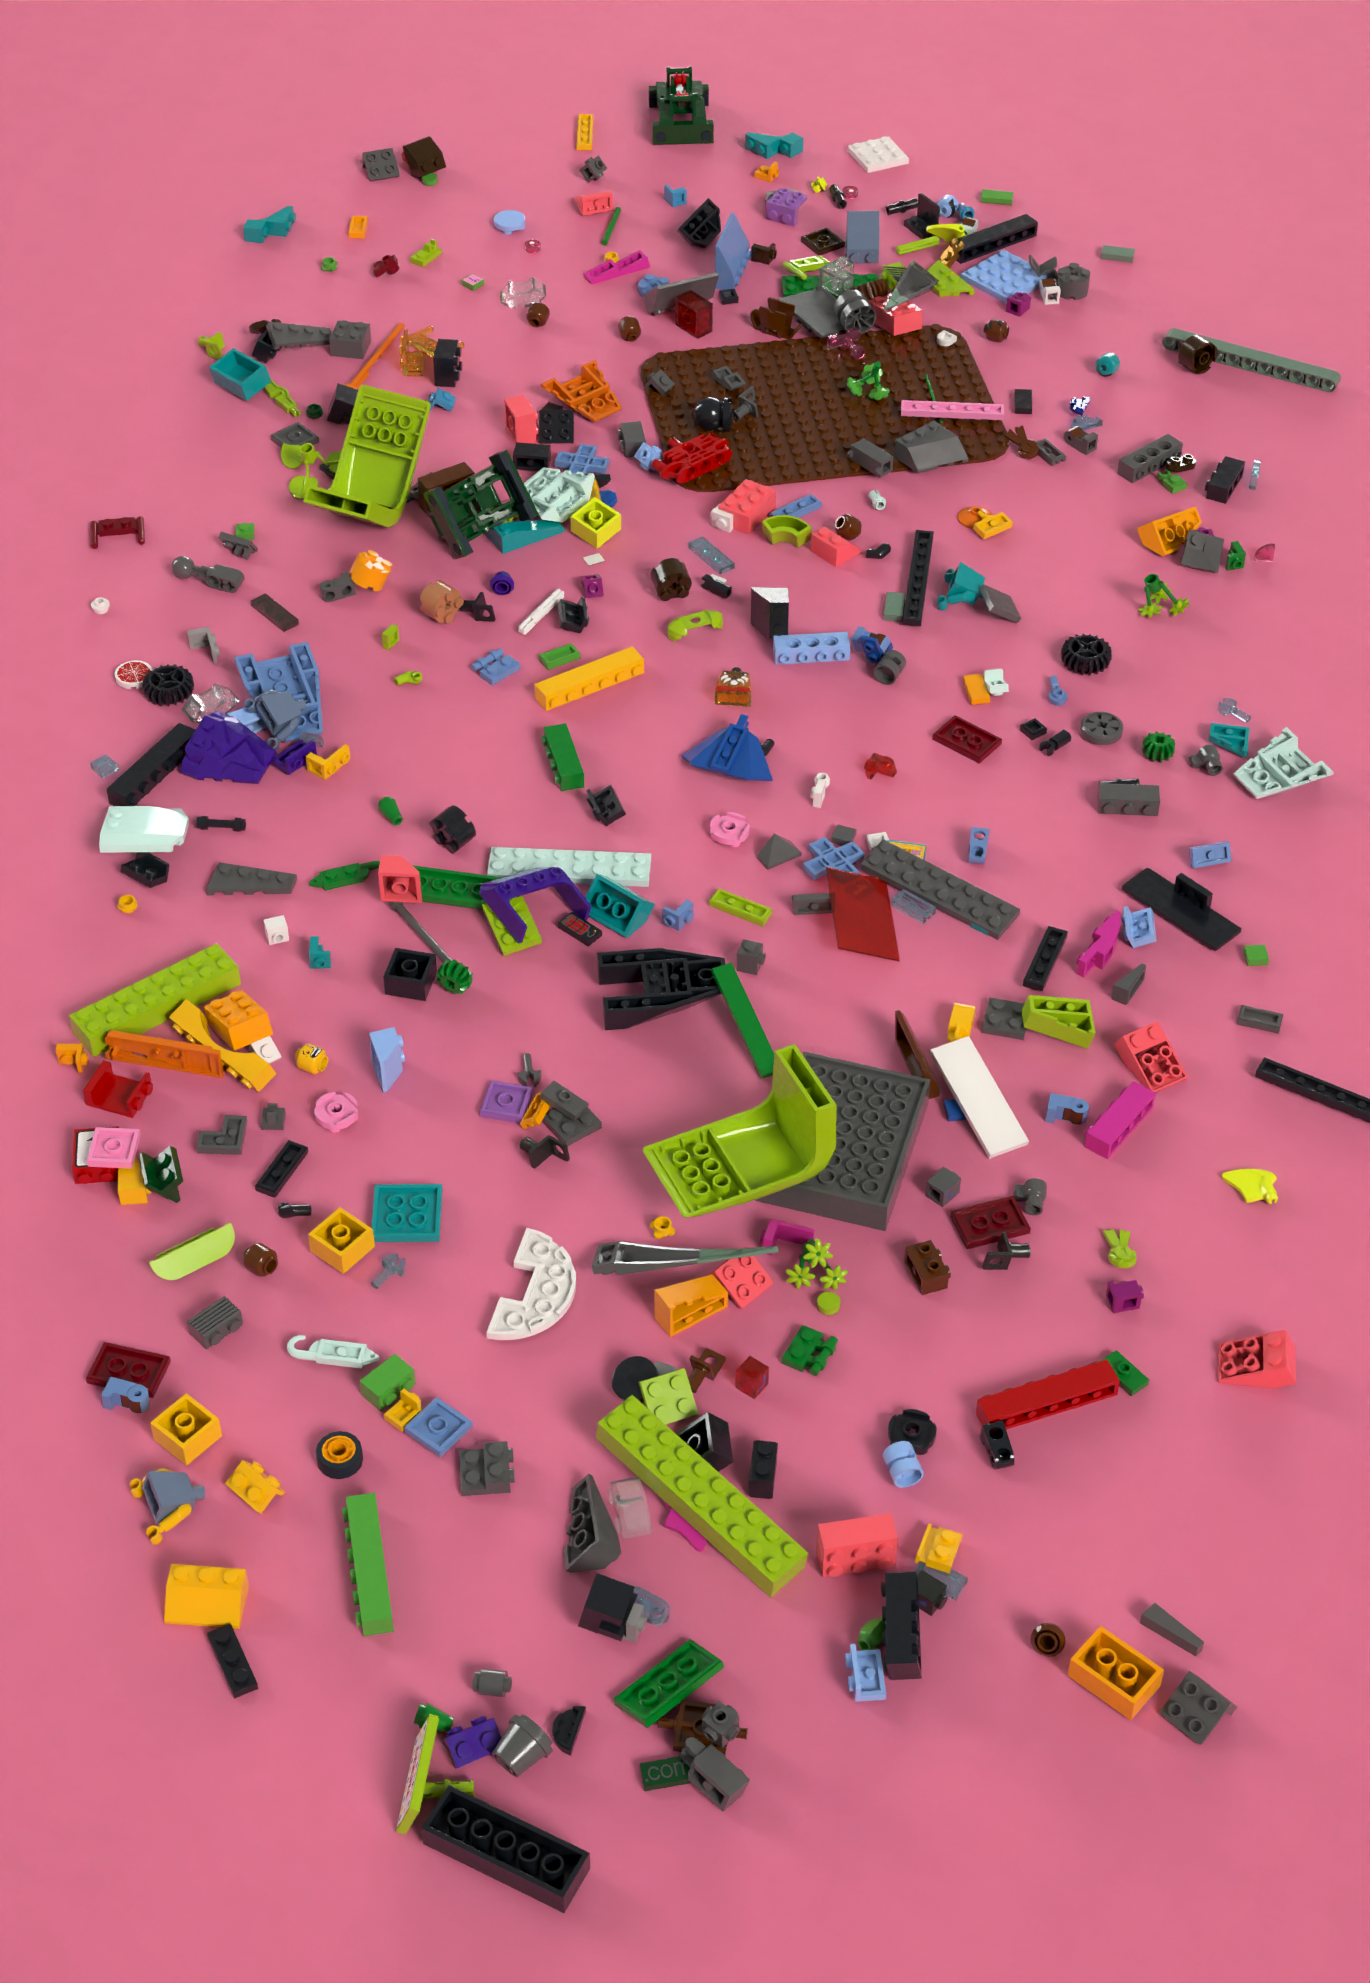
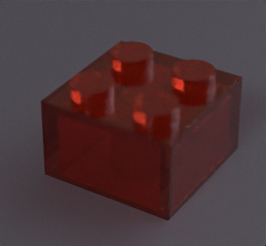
(694, 314)

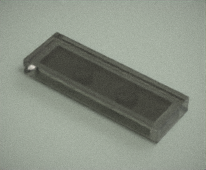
(274, 612)

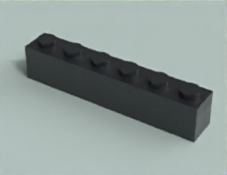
(997, 237)
(150, 768)

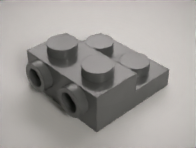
(486, 1469)

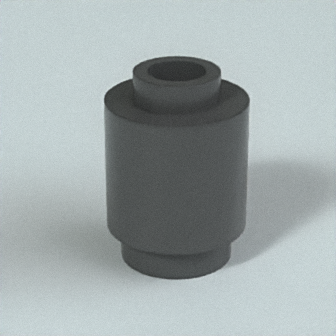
(492, 1682)

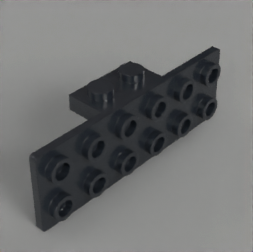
(1184, 905)

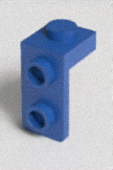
(872, 648)

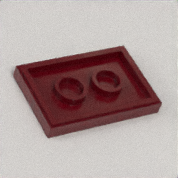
(967, 739)
(986, 1222)
(129, 1365)

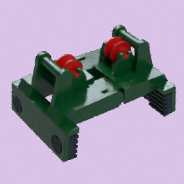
(680, 96)

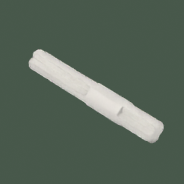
(540, 612)

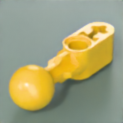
(961, 1022)

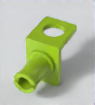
(213, 345)

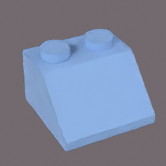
(387, 1056)

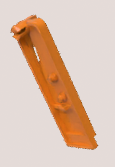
(164, 1054)

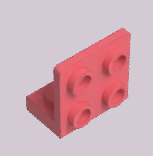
(595, 203)
(742, 1279)

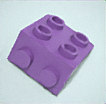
(784, 205)

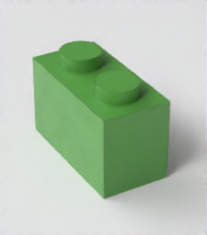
(386, 1381)

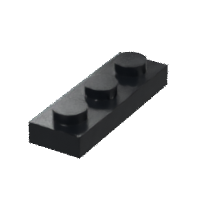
(232, 1660)

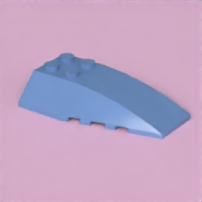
(292, 674)

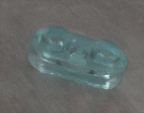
(653, 1605)

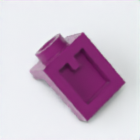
(592, 585)

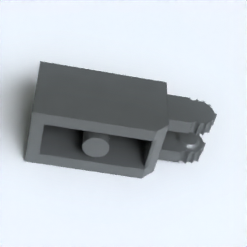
(713, 1773)

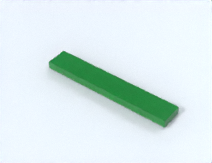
(745, 1018)

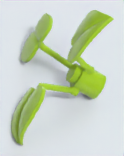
(296, 455)

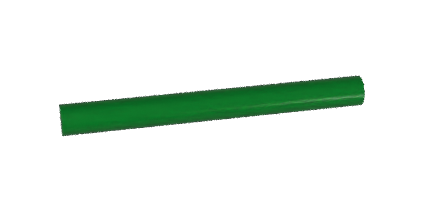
(605, 240)

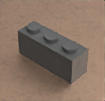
(1128, 799)

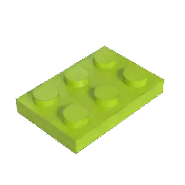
(504, 939)

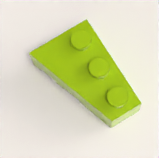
(1060, 1018)

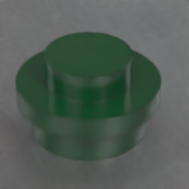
(314, 411)

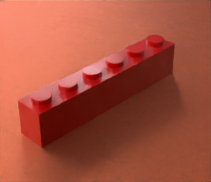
(1049, 1395)

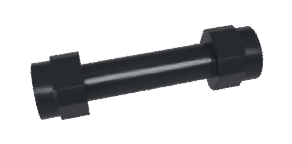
(204, 822)

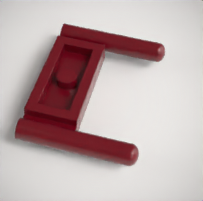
(118, 526)

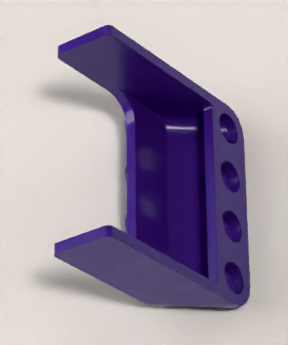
(502, 890)

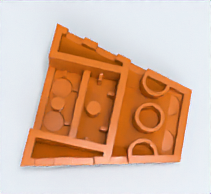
(586, 394)

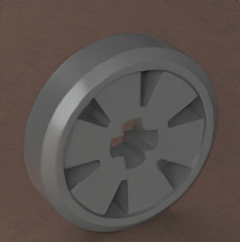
(1101, 728)

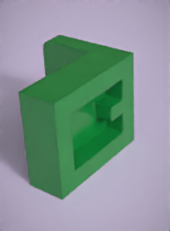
(1235, 557)

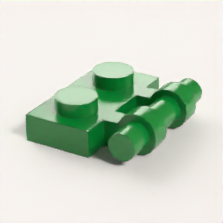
(803, 1347)

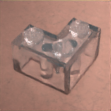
(837, 276)

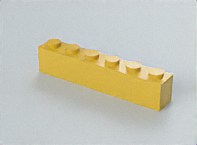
(589, 678)

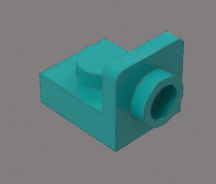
(318, 957)

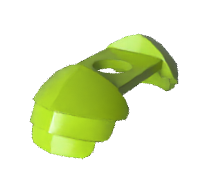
(679, 626)

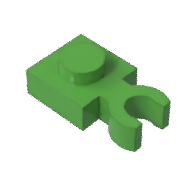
(1172, 483)

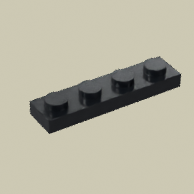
(1045, 958)

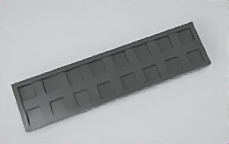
(940, 888)

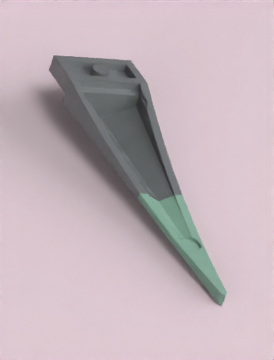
(913, 283)
(635, 1258)

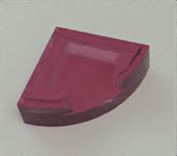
(1265, 553)

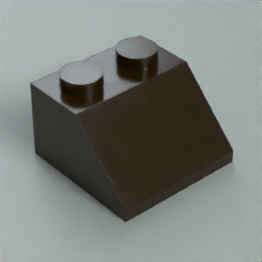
(424, 157)

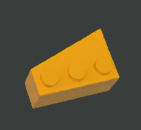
(688, 1303)

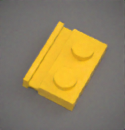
(939, 1548)

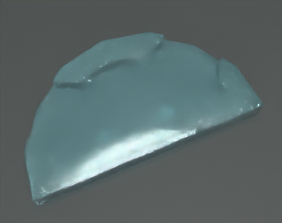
(1086, 423)

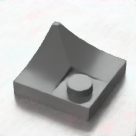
(1202, 551)

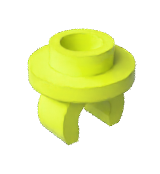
(819, 184)

